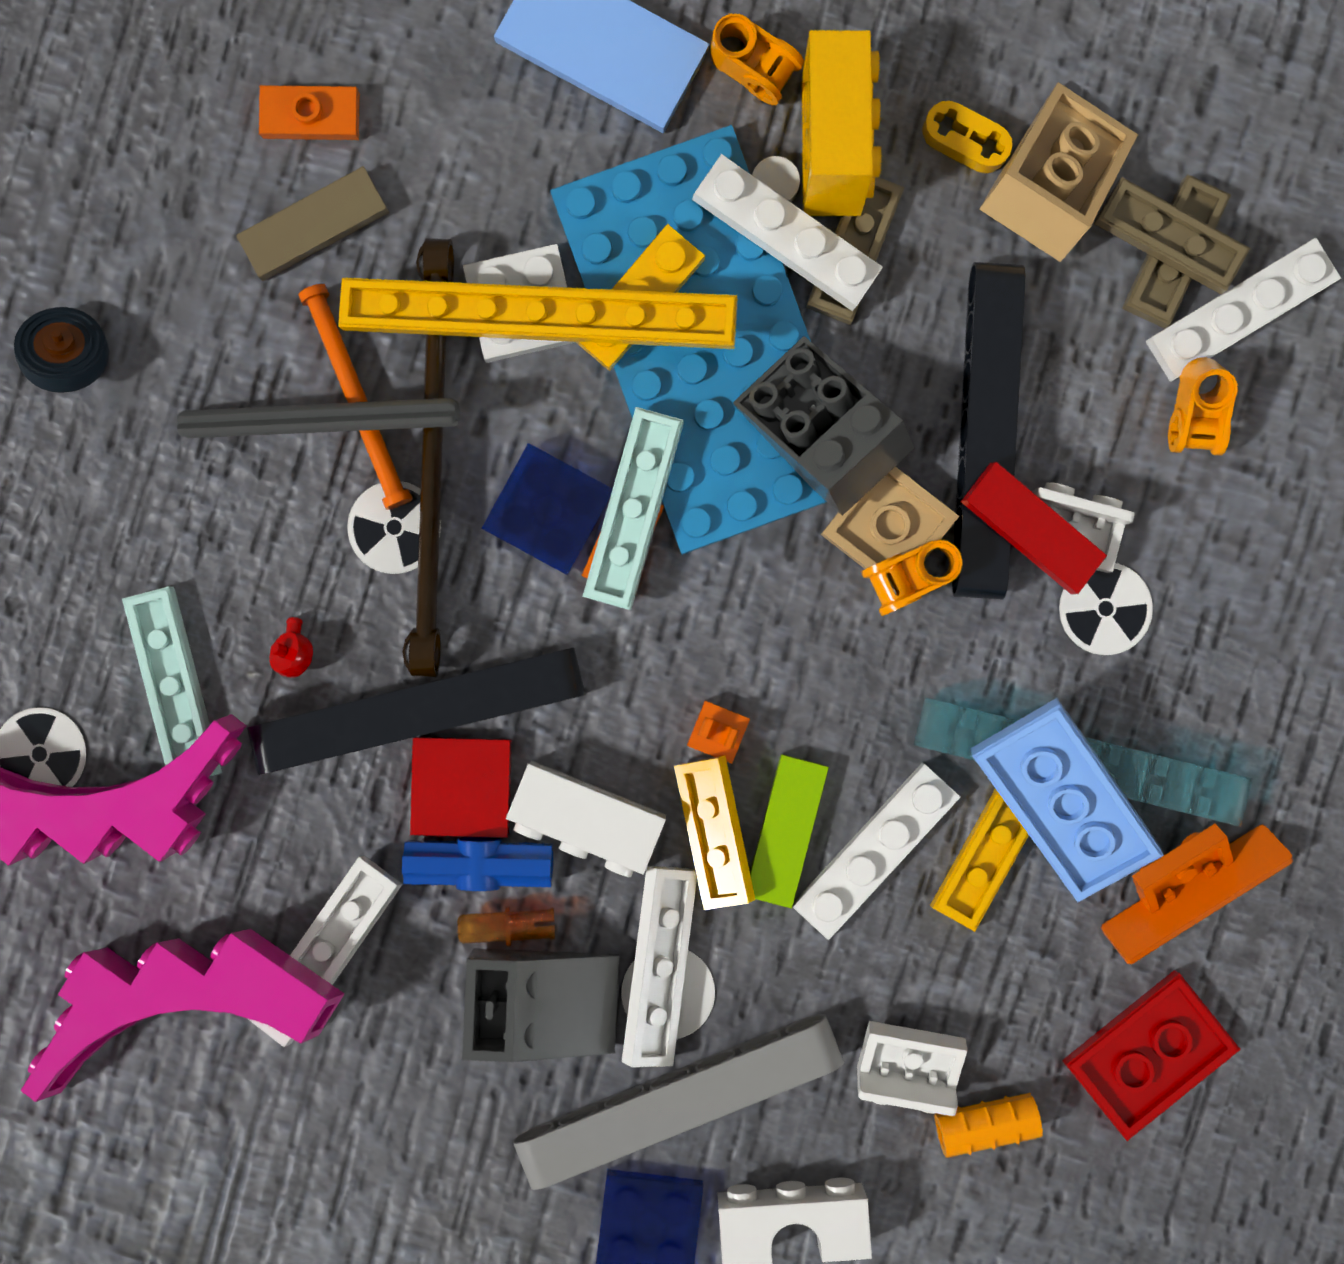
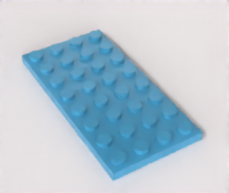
(723, 468)

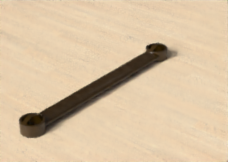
(425, 638)

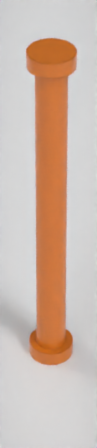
(315, 299)

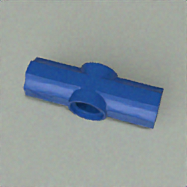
(477, 863)

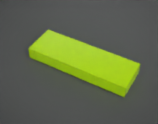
(787, 830)

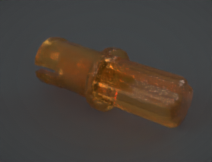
(505, 926)

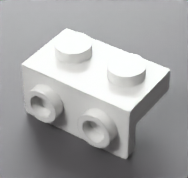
(1098, 520)
(910, 1068)

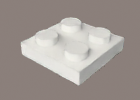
(526, 268)

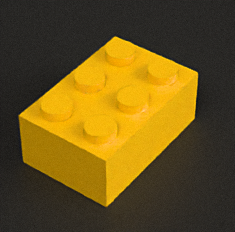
(839, 122)

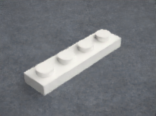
(786, 232)
(1244, 308)
(875, 851)
(342, 925)
(659, 967)

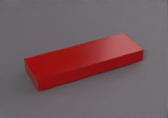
(1033, 528)

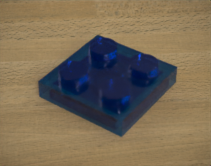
(548, 509)
(649, 1219)

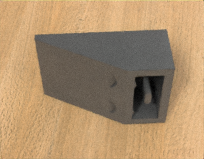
(825, 425)
(539, 1005)

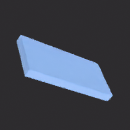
(608, 51)
(1066, 800)

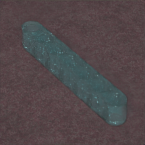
(1137, 773)

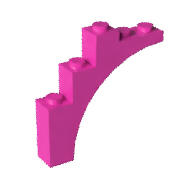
(94, 821)
(111, 995)

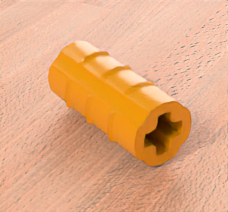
(989, 1125)

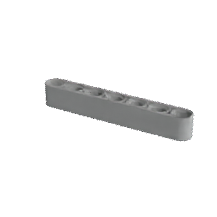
(678, 1101)

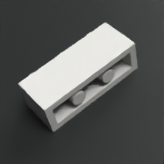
(585, 819)

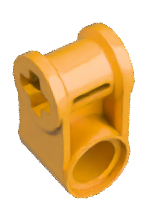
(757, 60)
(1205, 418)
(910, 576)

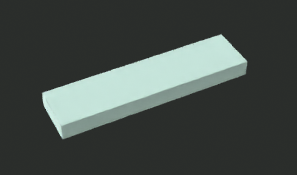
(633, 508)
(167, 670)

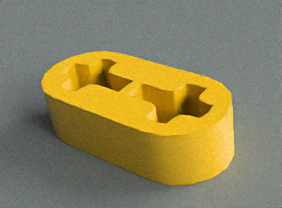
(971, 126)

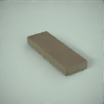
(312, 223)
(865, 234)
(1172, 236)
(1157, 285)

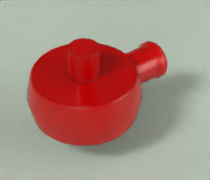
(291, 651)

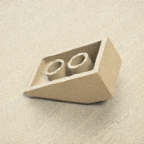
(1059, 173)

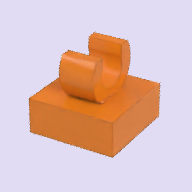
(718, 731)

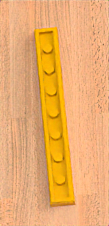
(538, 313)

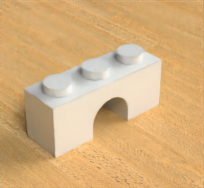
(831, 1210)

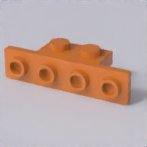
(1192, 885)

